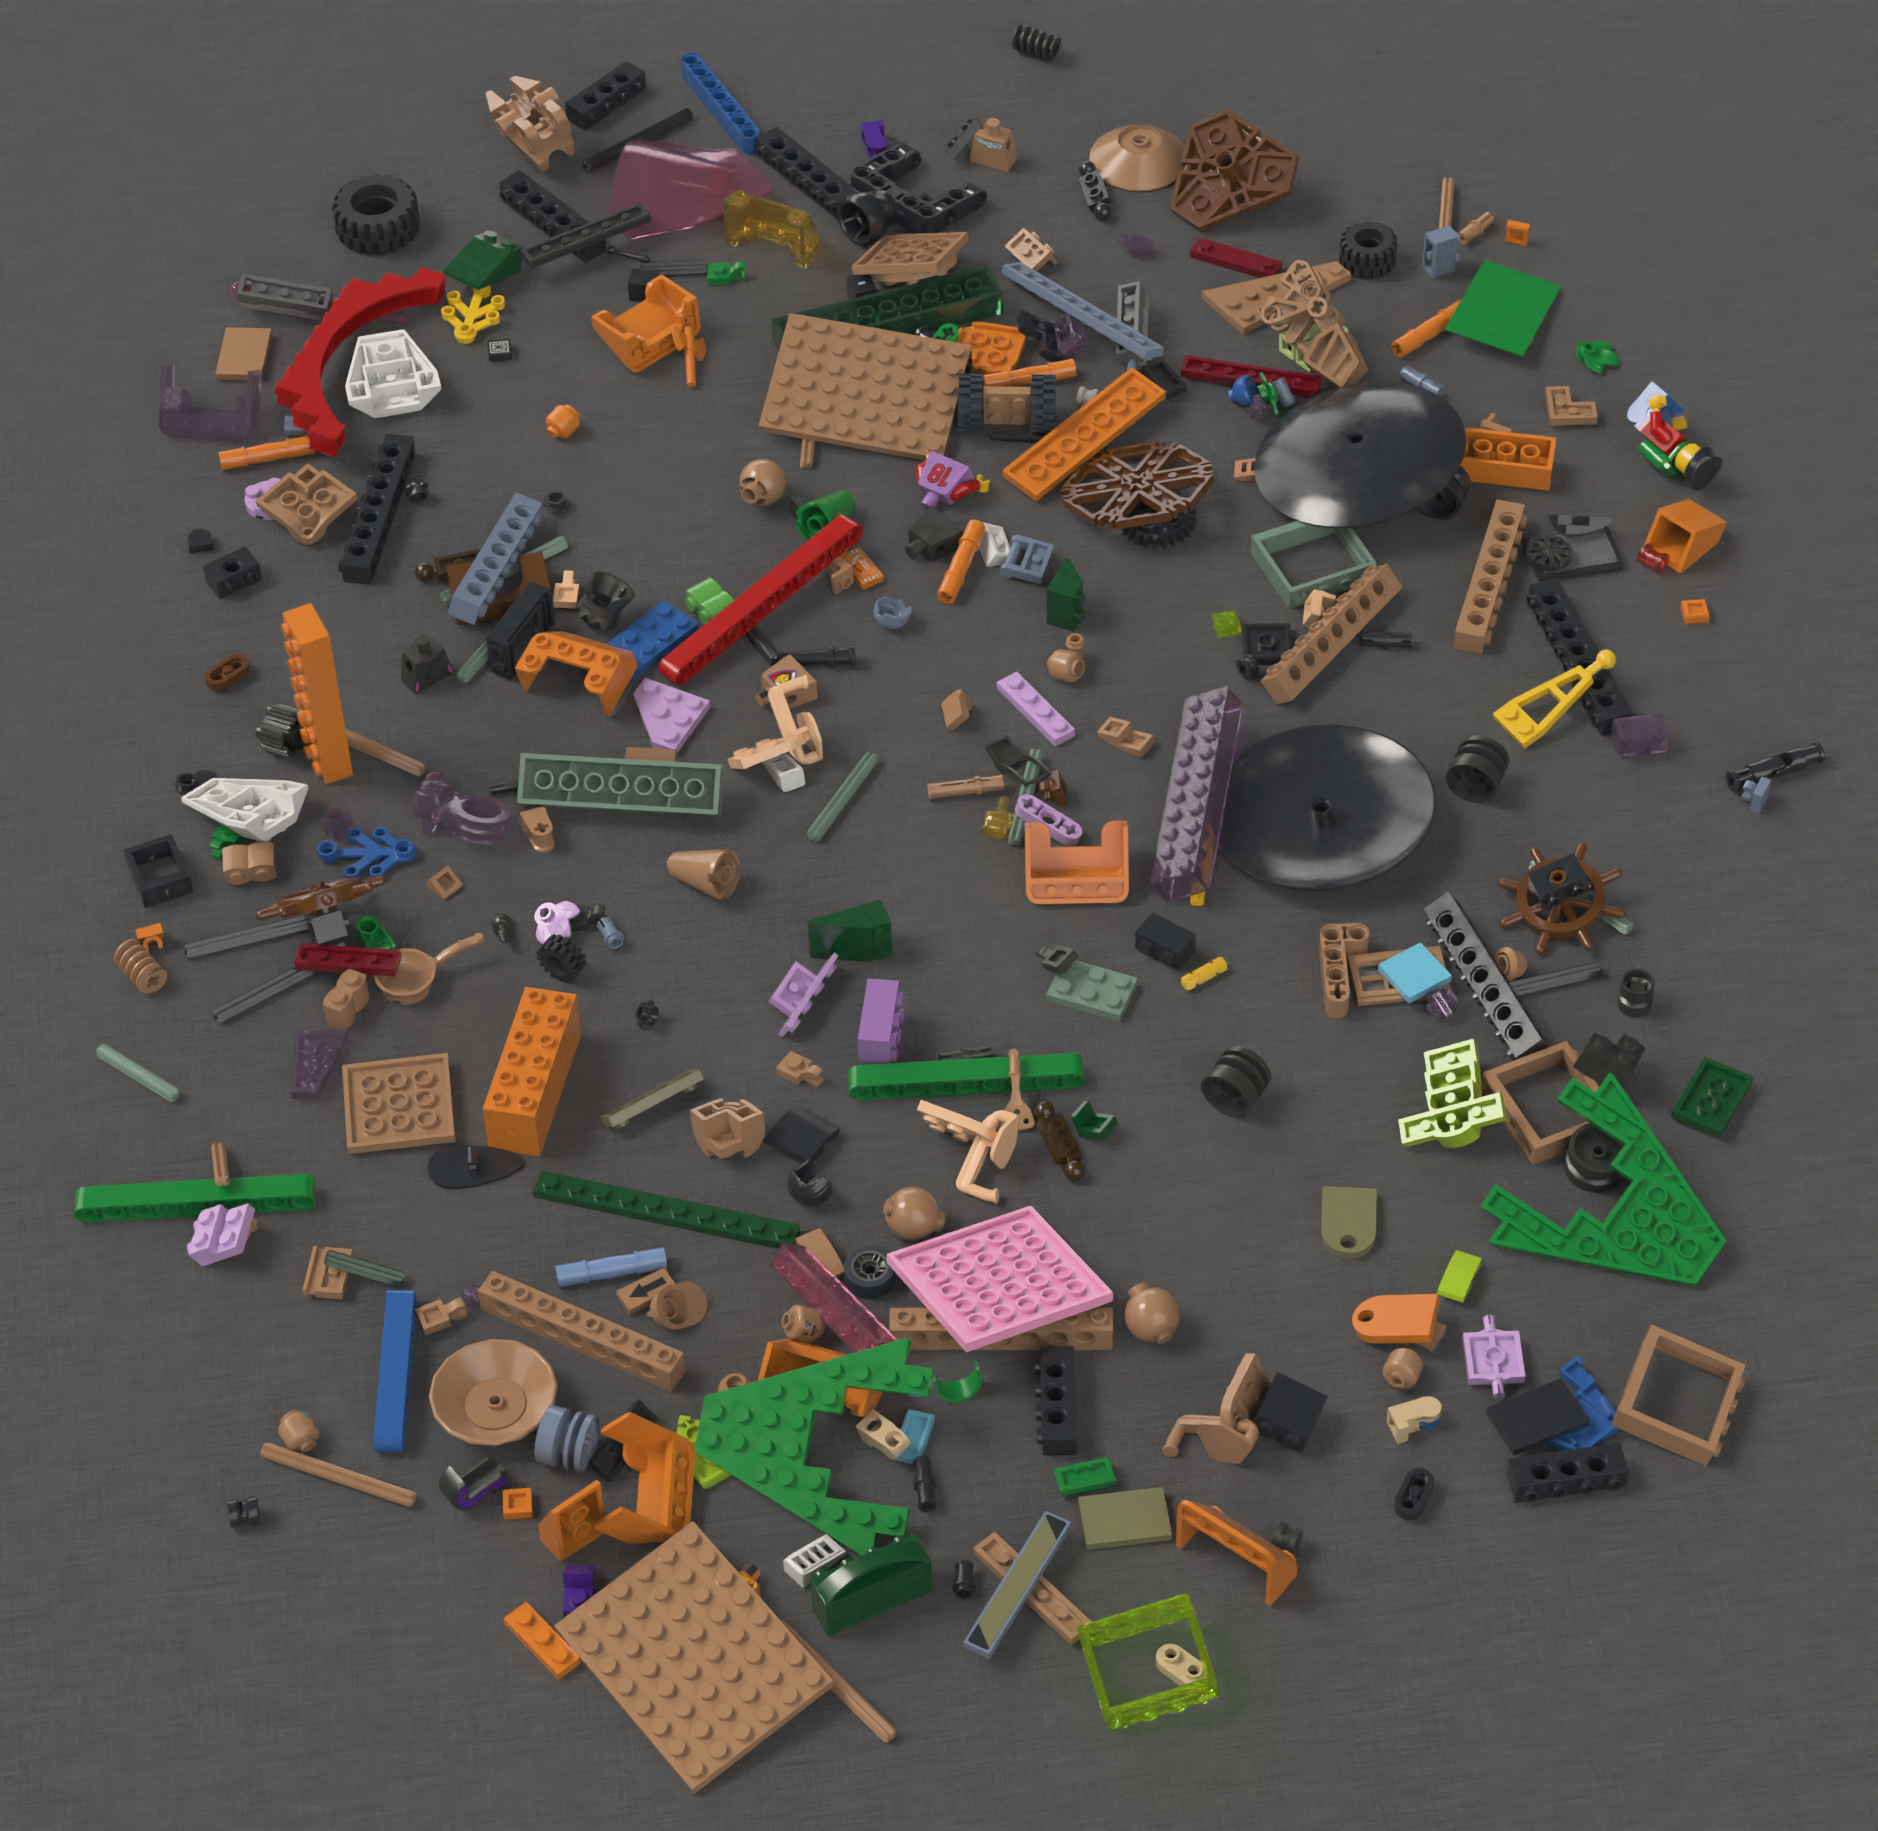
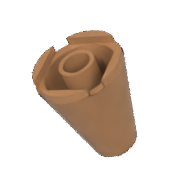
(706, 870)

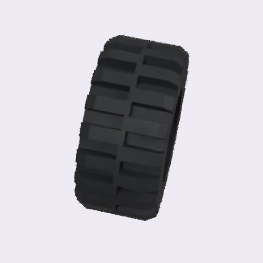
(371, 233)

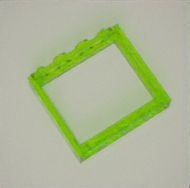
(1135, 1622)

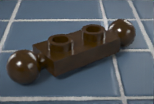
(425, 572)
(1059, 1140)

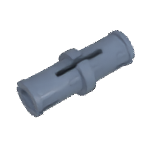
(1421, 380)

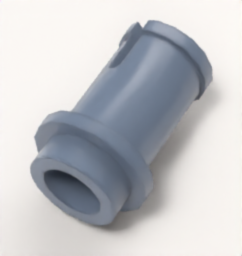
(1284, 392)
(612, 937)

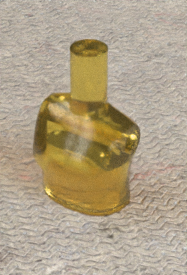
(997, 820)

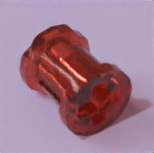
(1653, 558)

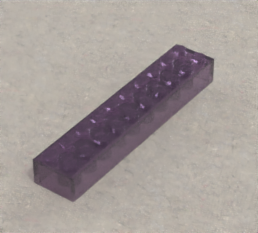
(1197, 794)

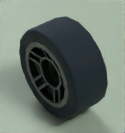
(858, 1269)

